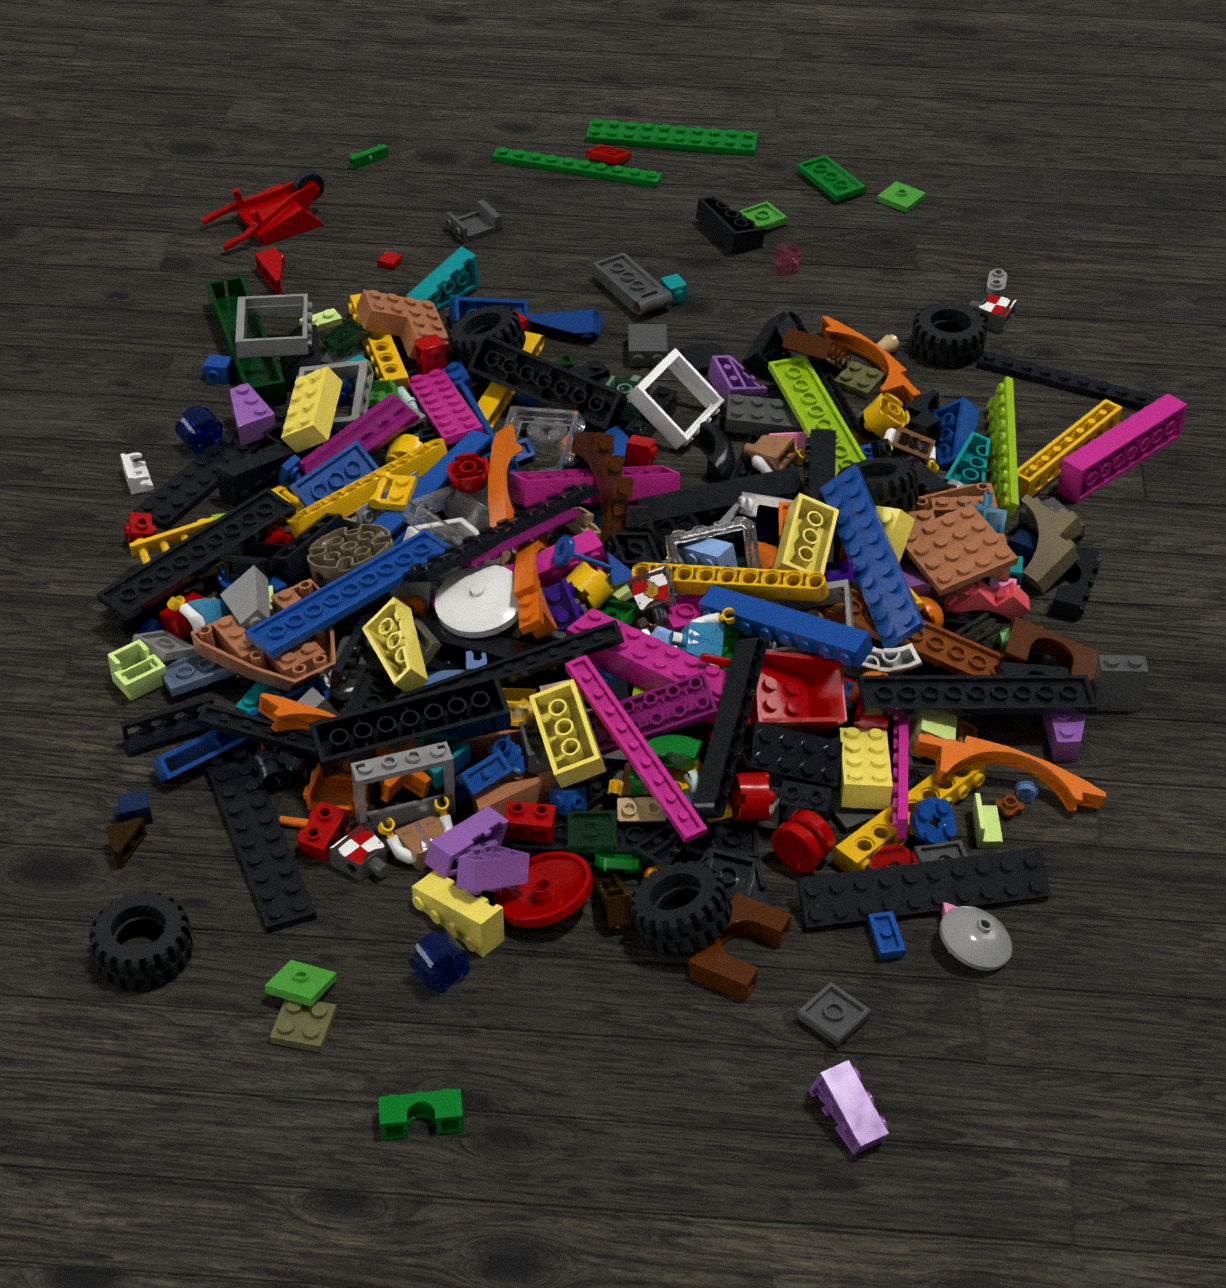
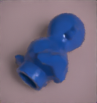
(511, 751)

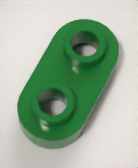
(610, 861)

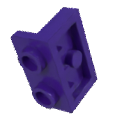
(842, 570)
(562, 604)

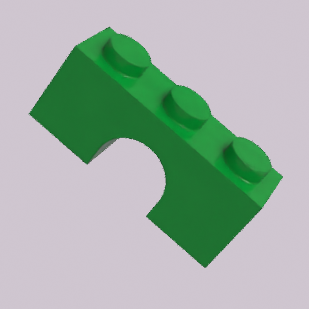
(399, 1111)

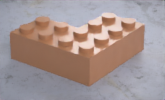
(401, 317)

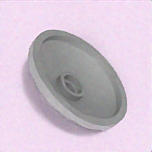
(976, 938)

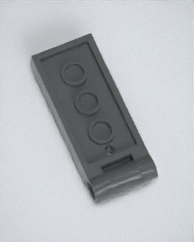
(631, 284)
(759, 415)

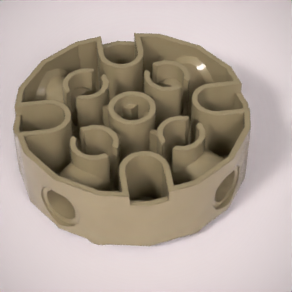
(346, 550)

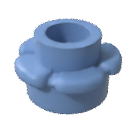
(1025, 791)

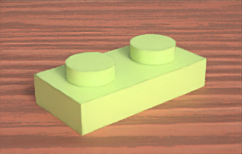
(326, 319)

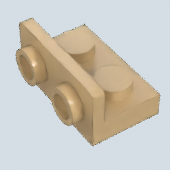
(639, 810)

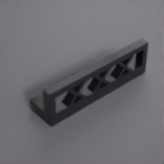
(168, 731)

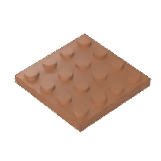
(958, 550)

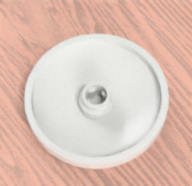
(477, 601)

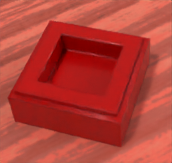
(389, 260)

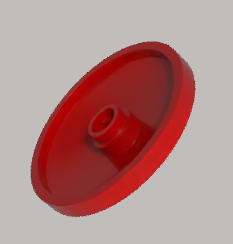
(555, 889)

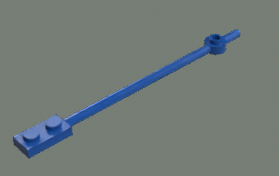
(461, 380)

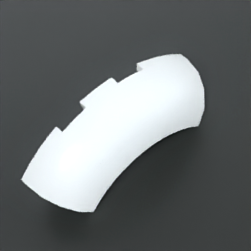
(893, 659)

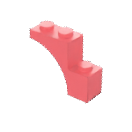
(1007, 600)

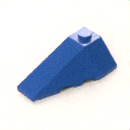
(462, 305)
(579, 323)
(957, 423)

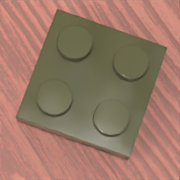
(860, 379)
(303, 1025)

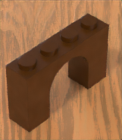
(817, 347)
(1029, 638)
(728, 974)

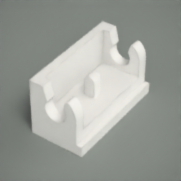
(136, 473)

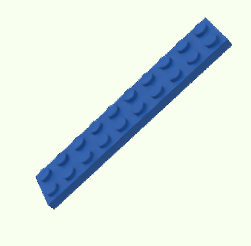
(875, 561)
(342, 595)

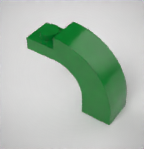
(672, 751)

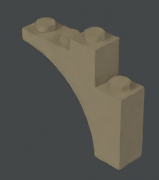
(1055, 546)

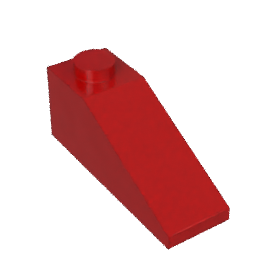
(270, 266)

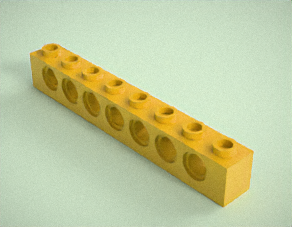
(381, 351)
(1047, 462)
(857, 849)

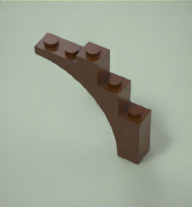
(607, 469)

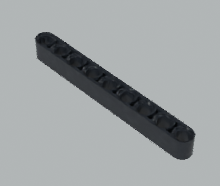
(792, 321)
(729, 728)

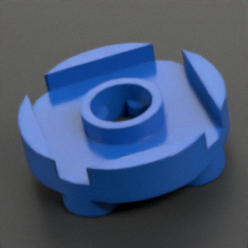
(943, 815)

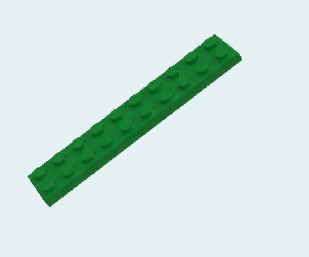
(672, 137)

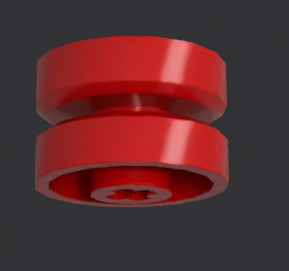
(803, 841)

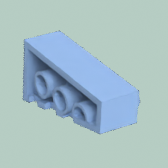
(707, 553)

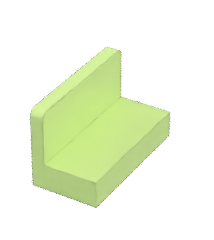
(986, 824)

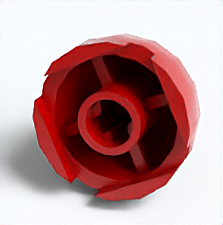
(468, 472)

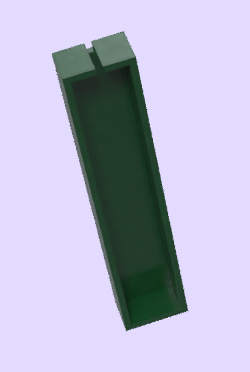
(259, 372)

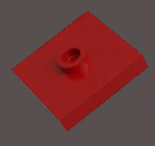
(608, 154)

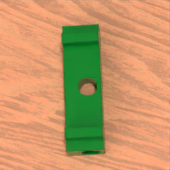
(369, 156)

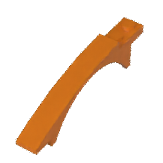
(853, 341)
(499, 504)
(532, 606)
(296, 715)
(956, 755)

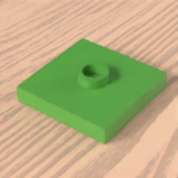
(901, 197)
(764, 215)
(301, 983)

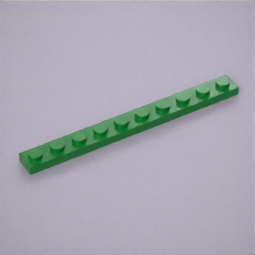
(577, 167)

